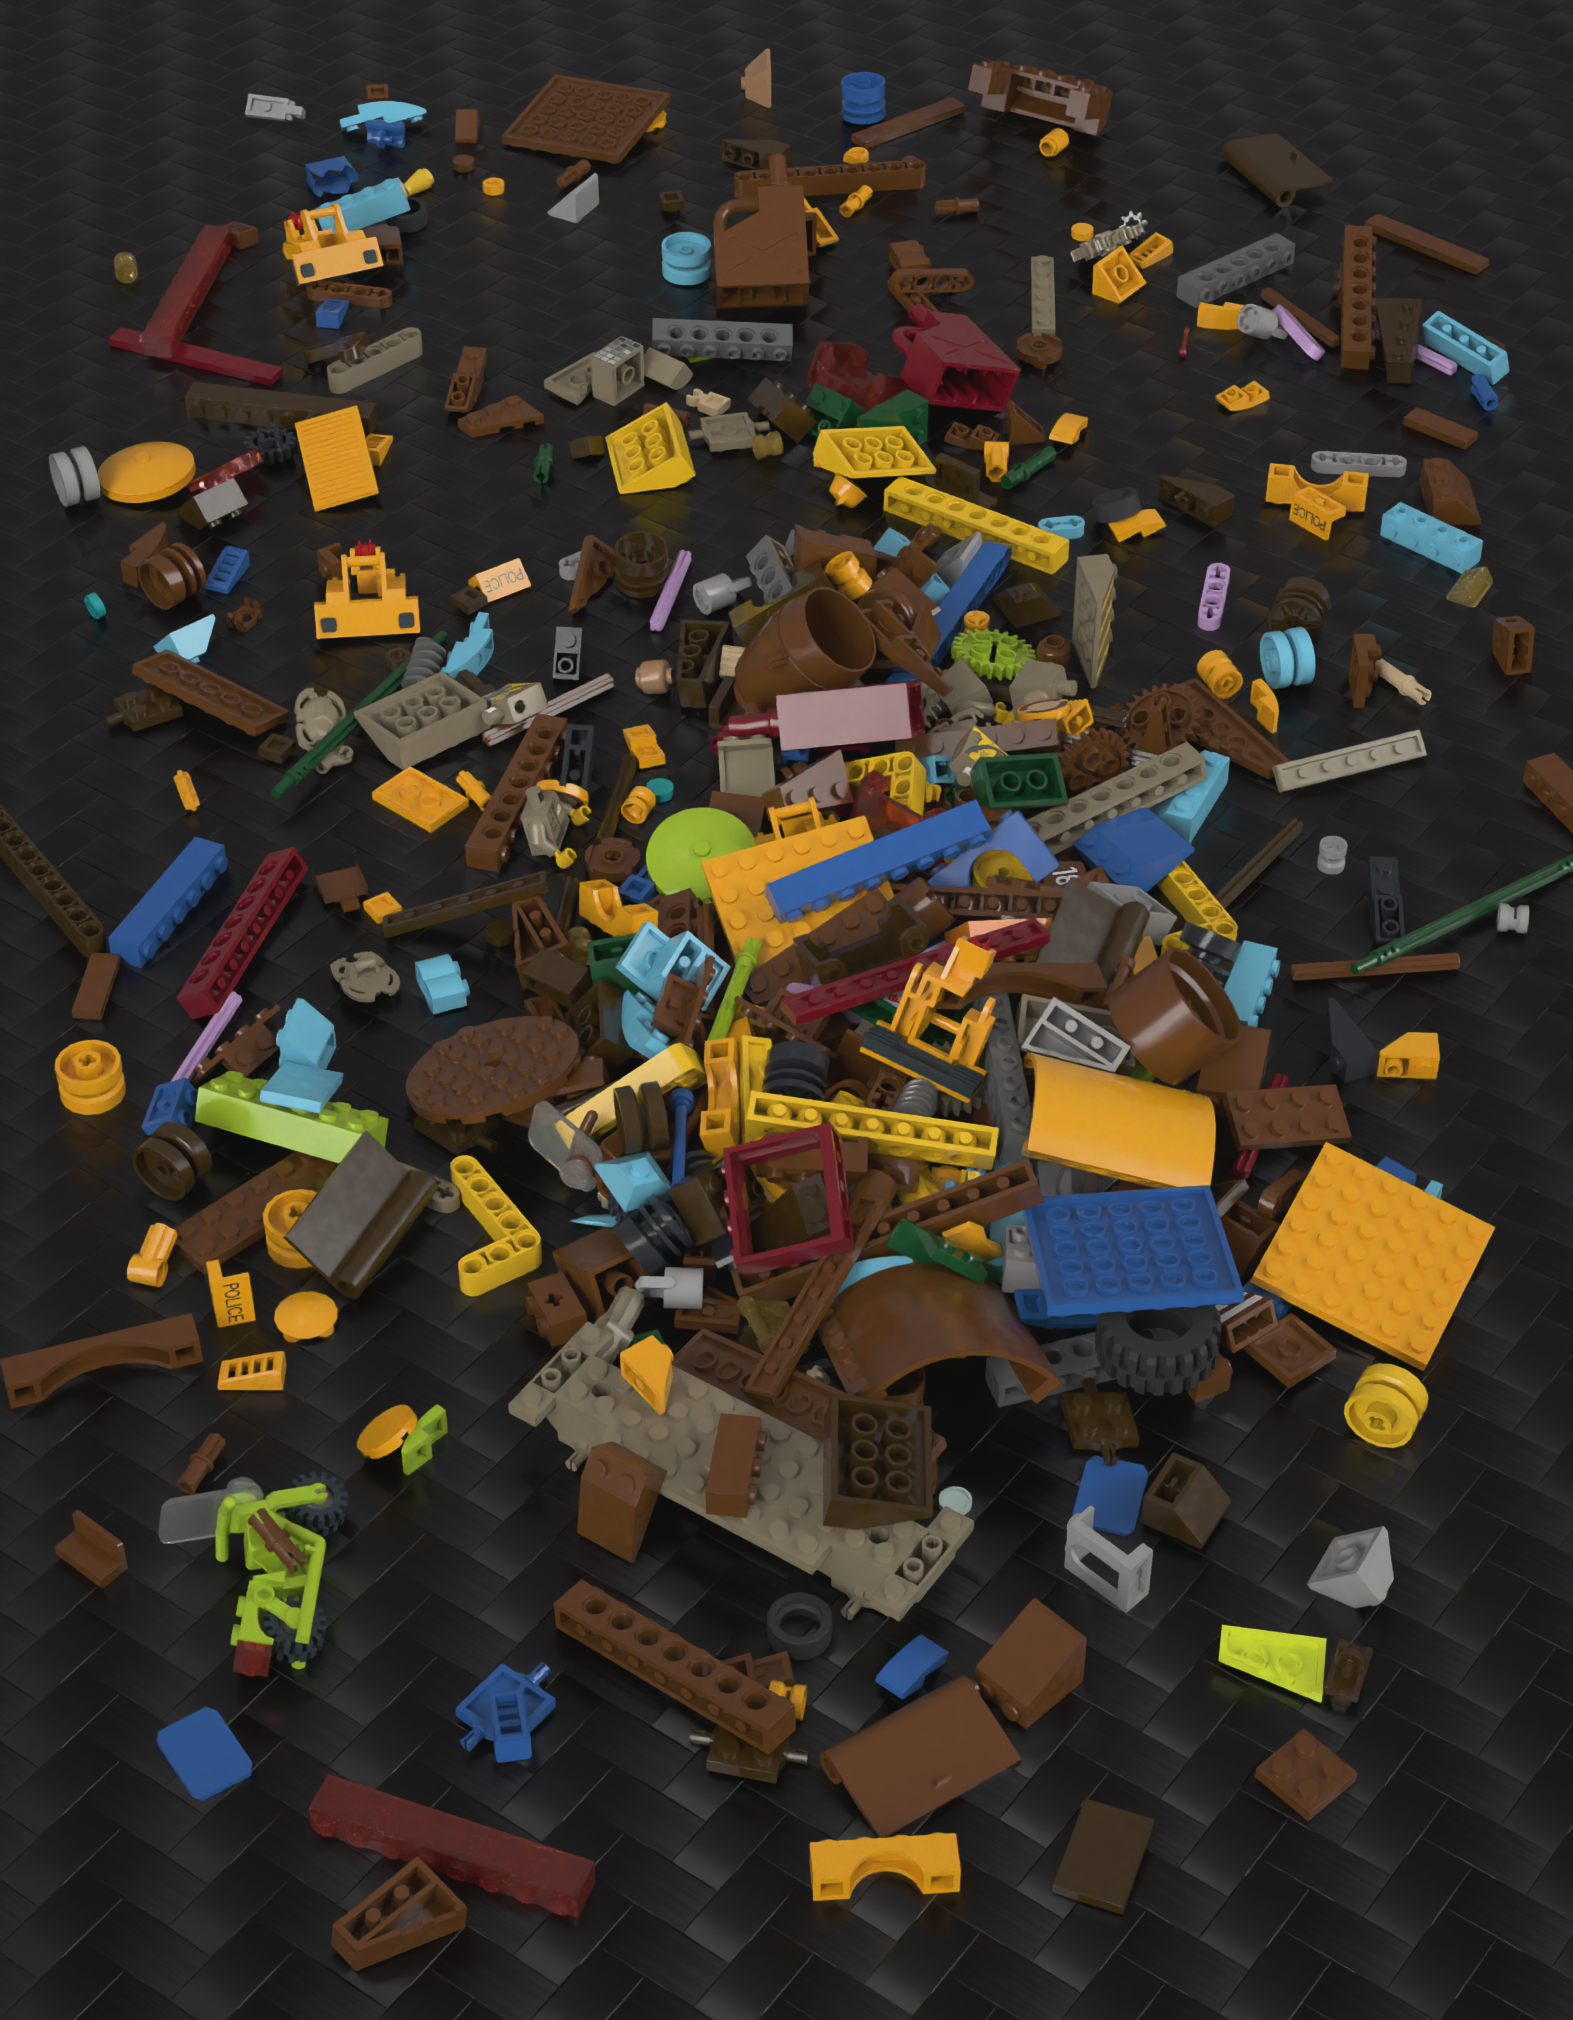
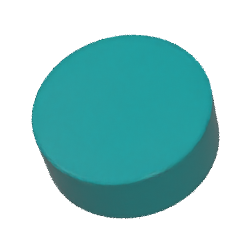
(94, 605)
(662, 789)

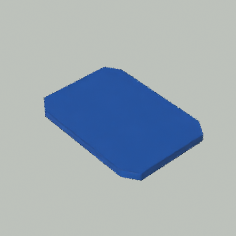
(1114, 1494)
(204, 1753)

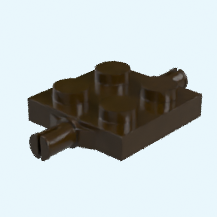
(145, 708)
(459, 1136)
(1099, 1421)
(739, 1758)

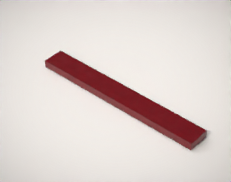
(205, 359)

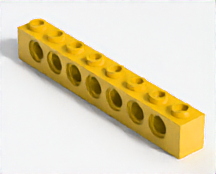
(962, 519)
(886, 1131)

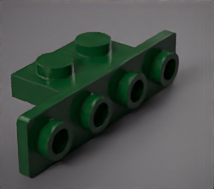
(927, 1247)

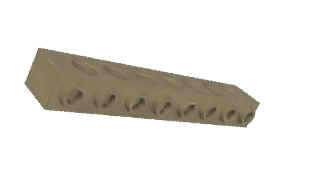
(1125, 793)

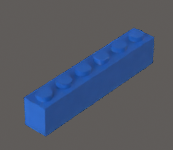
(168, 902)

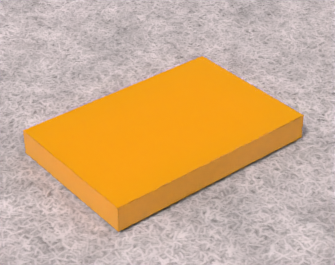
(420, 799)

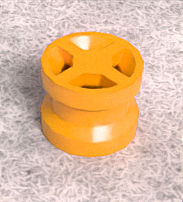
(977, 620)

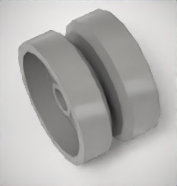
(74, 476)

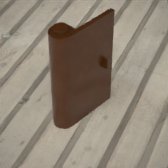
(921, 1756)

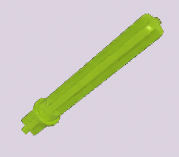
(745, 964)

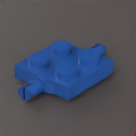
(475, 1708)

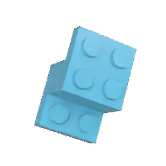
(655, 955)

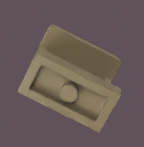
(746, 765)

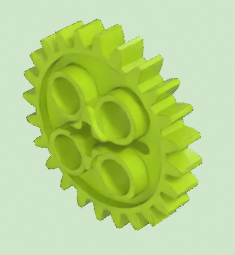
(976, 651)

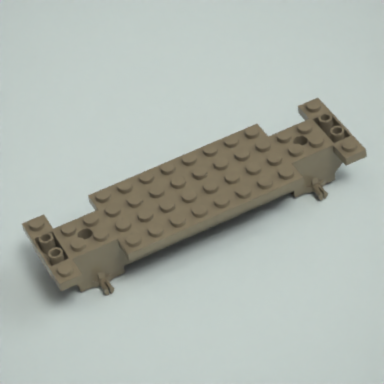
(595, 1405)

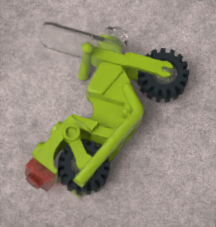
(278, 1605)

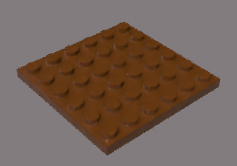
(586, 119)

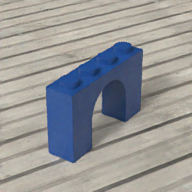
(1011, 835)

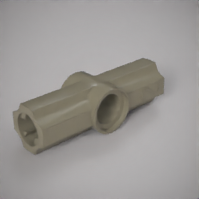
(620, 1320)

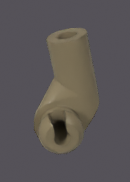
(337, 757)

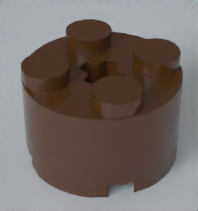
(927, 906)

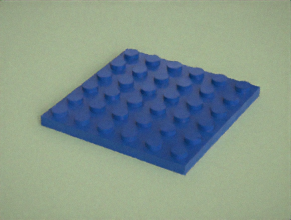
(1131, 1251)

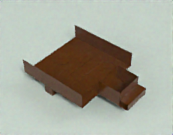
(342, 887)

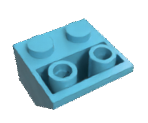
(306, 1037)

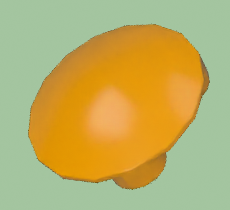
(306, 1316)

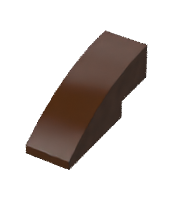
(141, 550)

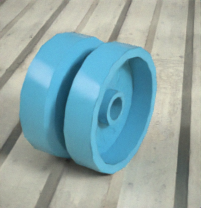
(686, 258)
(1287, 658)

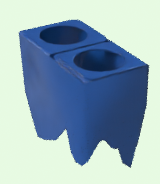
(334, 183)

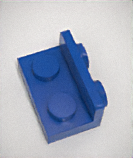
(172, 1103)

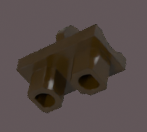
(1347, 1673)

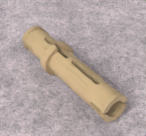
(1405, 683)

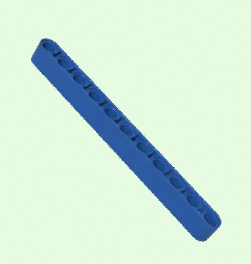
(965, 597)

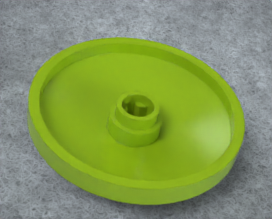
(685, 841)

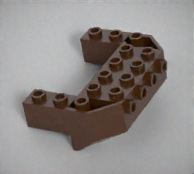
(1010, 89)

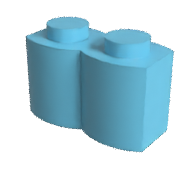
(442, 983)

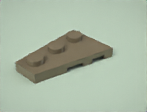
(573, 381)

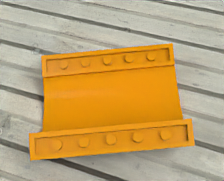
(1119, 1125)

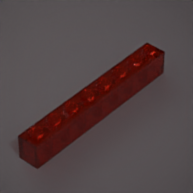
(453, 1846)

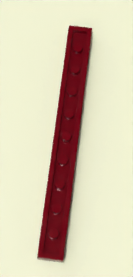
(894, 976)

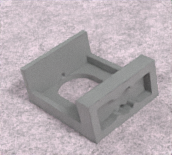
(1133, 1568)

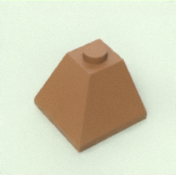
(758, 79)

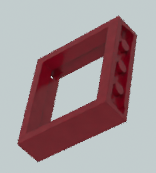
(737, 1157)

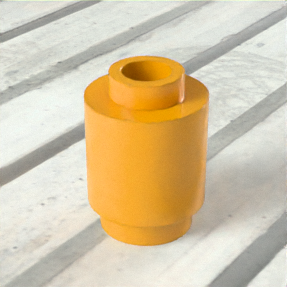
(1054, 142)

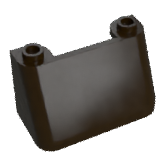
(899, 938)

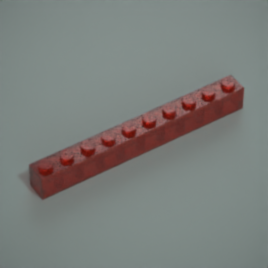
(187, 291)

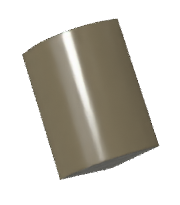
(666, 369)

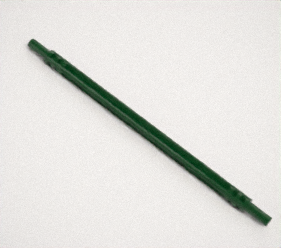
(343, 728)
(1464, 915)

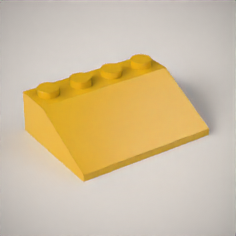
(650, 452)
(871, 452)

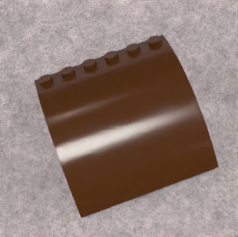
(921, 1317)

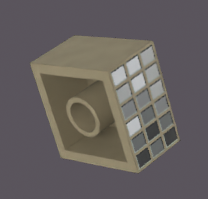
(617, 370)

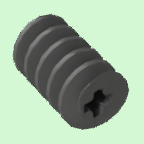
(424, 661)
(917, 1098)

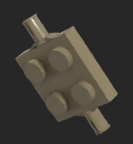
(728, 431)

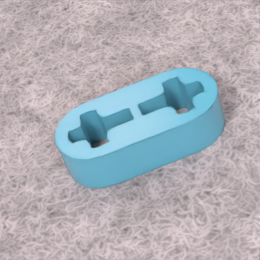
(1065, 526)

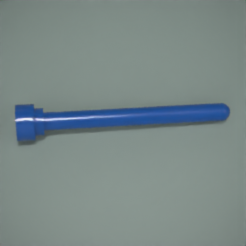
(680, 1104)

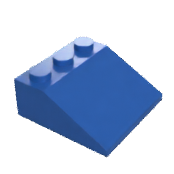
(1134, 849)

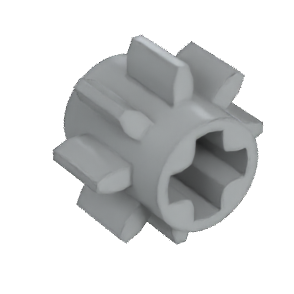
(1128, 221)

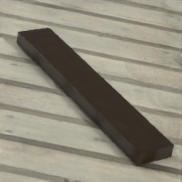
(465, 904)

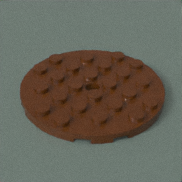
(493, 1069)

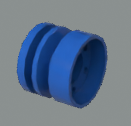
(863, 98)

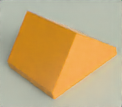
(1116, 276)

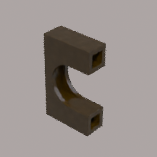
(750, 619)

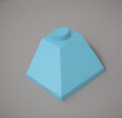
(190, 640)
(634, 1180)

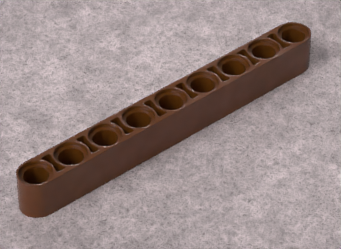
(839, 178)

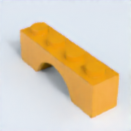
(1347, 490)
(602, 907)
(722, 1120)
(926, 1859)

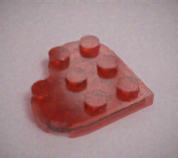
(226, 471)

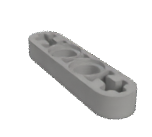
(1374, 464)

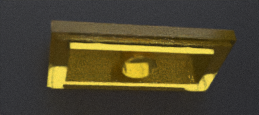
(1471, 587)

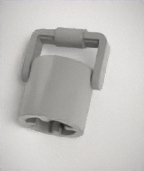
(1260, 322)
(718, 592)
(678, 1287)

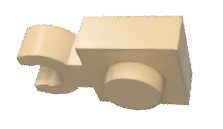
(711, 404)

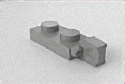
(273, 108)

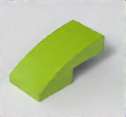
(417, 1445)

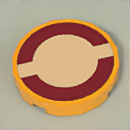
(1044, 710)
(571, 793)

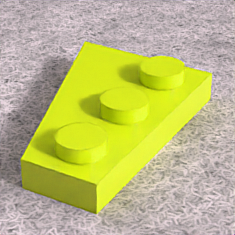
(1277, 1657)

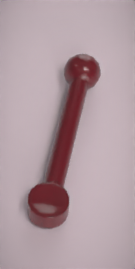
(1182, 351)
(863, 748)

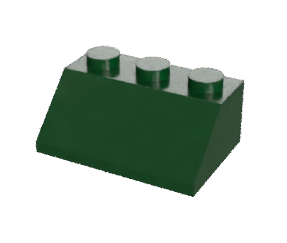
(1019, 781)

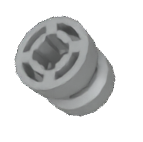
(1331, 856)
(1506, 917)

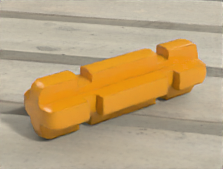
(186, 790)

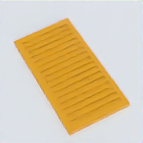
(336, 458)

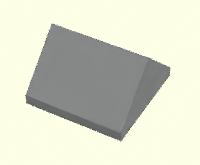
(578, 201)
(957, 558)

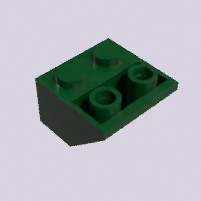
(831, 410)
(604, 957)

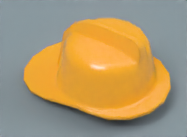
(846, 491)

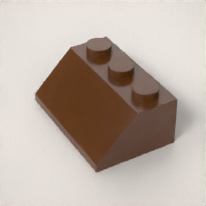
(1448, 493)

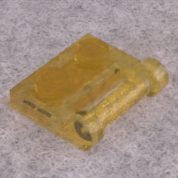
(764, 1318)

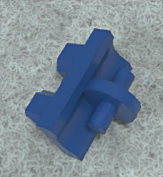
(385, 133)

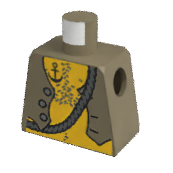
(504, 707)
(968, 750)

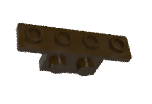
(956, 480)

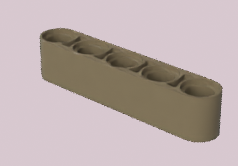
(375, 360)

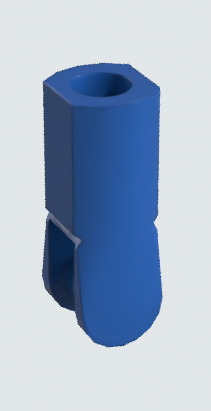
(1484, 392)

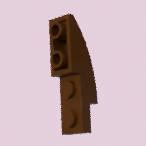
(467, 381)

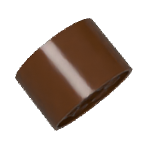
(1174, 1016)

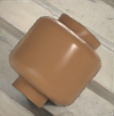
(655, 676)

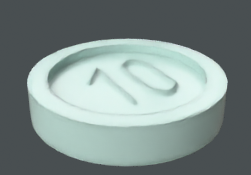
(956, 1499)

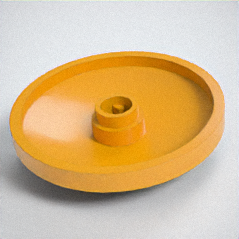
(146, 472)

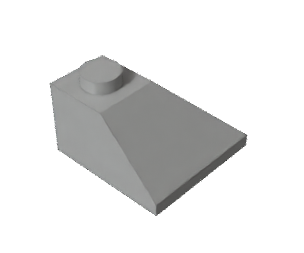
(1355, 1569)

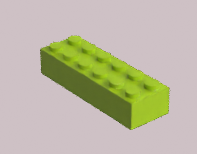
(235, 1106)

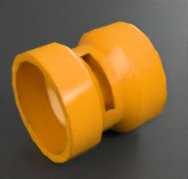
(638, 805)
(797, 1695)

